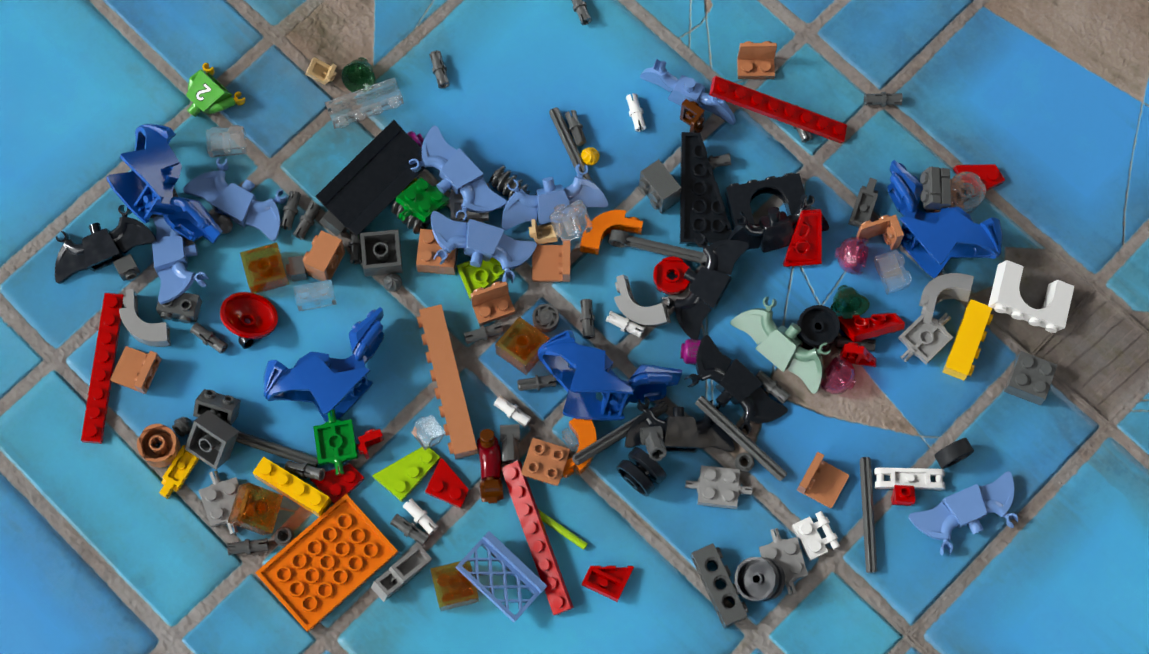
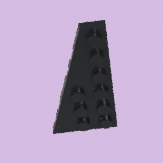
(700, 198)

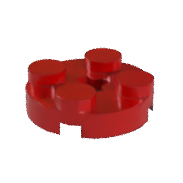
(664, 283)

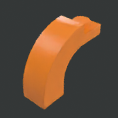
(604, 224)
(586, 435)

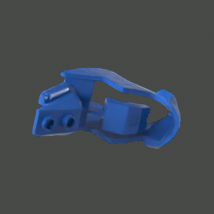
(151, 185)
(939, 235)
(595, 375)
(327, 380)

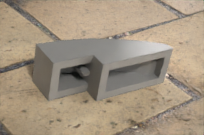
(401, 573)

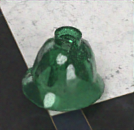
(358, 75)
(849, 302)

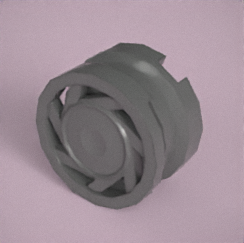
(545, 318)

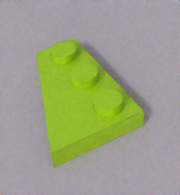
(481, 276)
(407, 472)

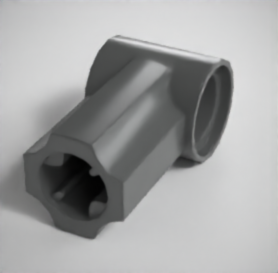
(653, 440)
(510, 442)

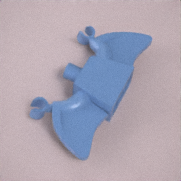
(687, 89)
(458, 174)
(238, 201)
(524, 207)
(480, 242)
(171, 262)
(967, 509)

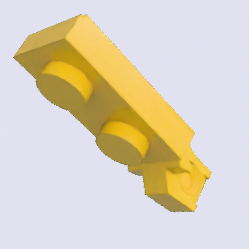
(178, 472)

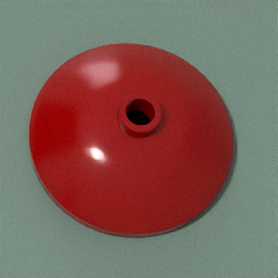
(248, 315)

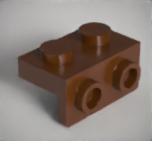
(692, 115)

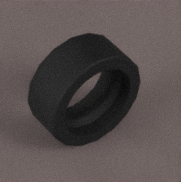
(954, 453)

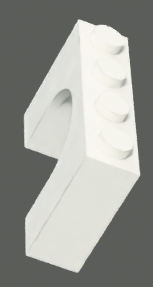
(1007, 299)

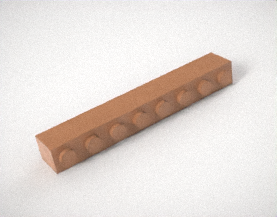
(448, 382)

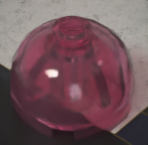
(852, 255)
(839, 376)

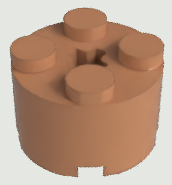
(149, 441)

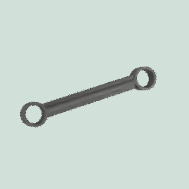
(622, 239)

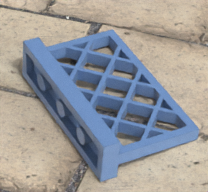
(513, 565)

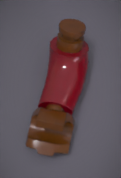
(490, 462)

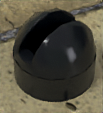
(246, 342)

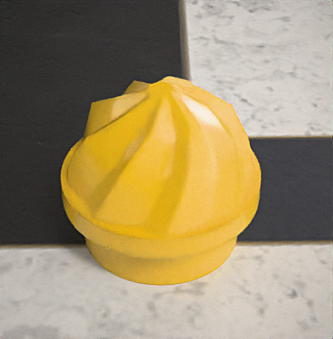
(590, 156)

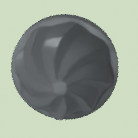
(225, 224)
(392, 282)
(182, 426)

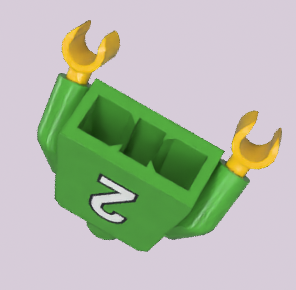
(209, 94)

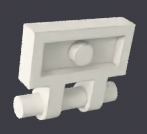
(810, 539)

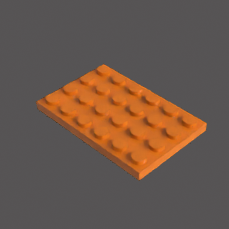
(326, 562)

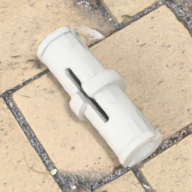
(636, 112)
(625, 324)
(512, 411)
(420, 516)

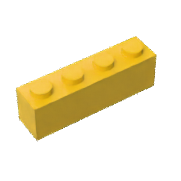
(968, 339)
(292, 487)

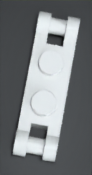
(911, 477)

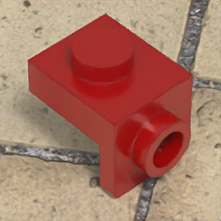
(370, 438)
(903, 495)

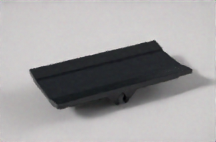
(372, 179)

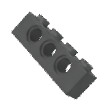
(727, 615)

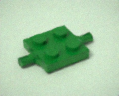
(421, 200)
(335, 442)

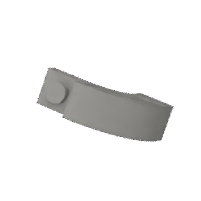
(944, 287)
(649, 316)
(147, 333)

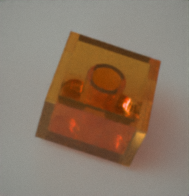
(264, 268)
(521, 345)
(255, 509)
(453, 587)

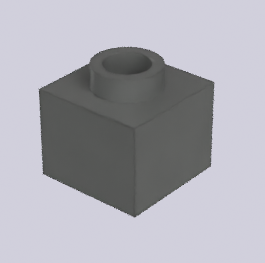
(126, 267)
(296, 268)

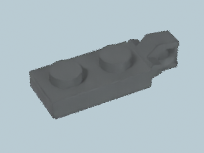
(864, 204)

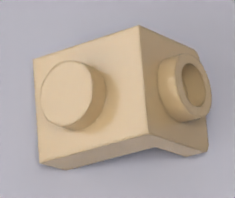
(321, 71)
(542, 233)

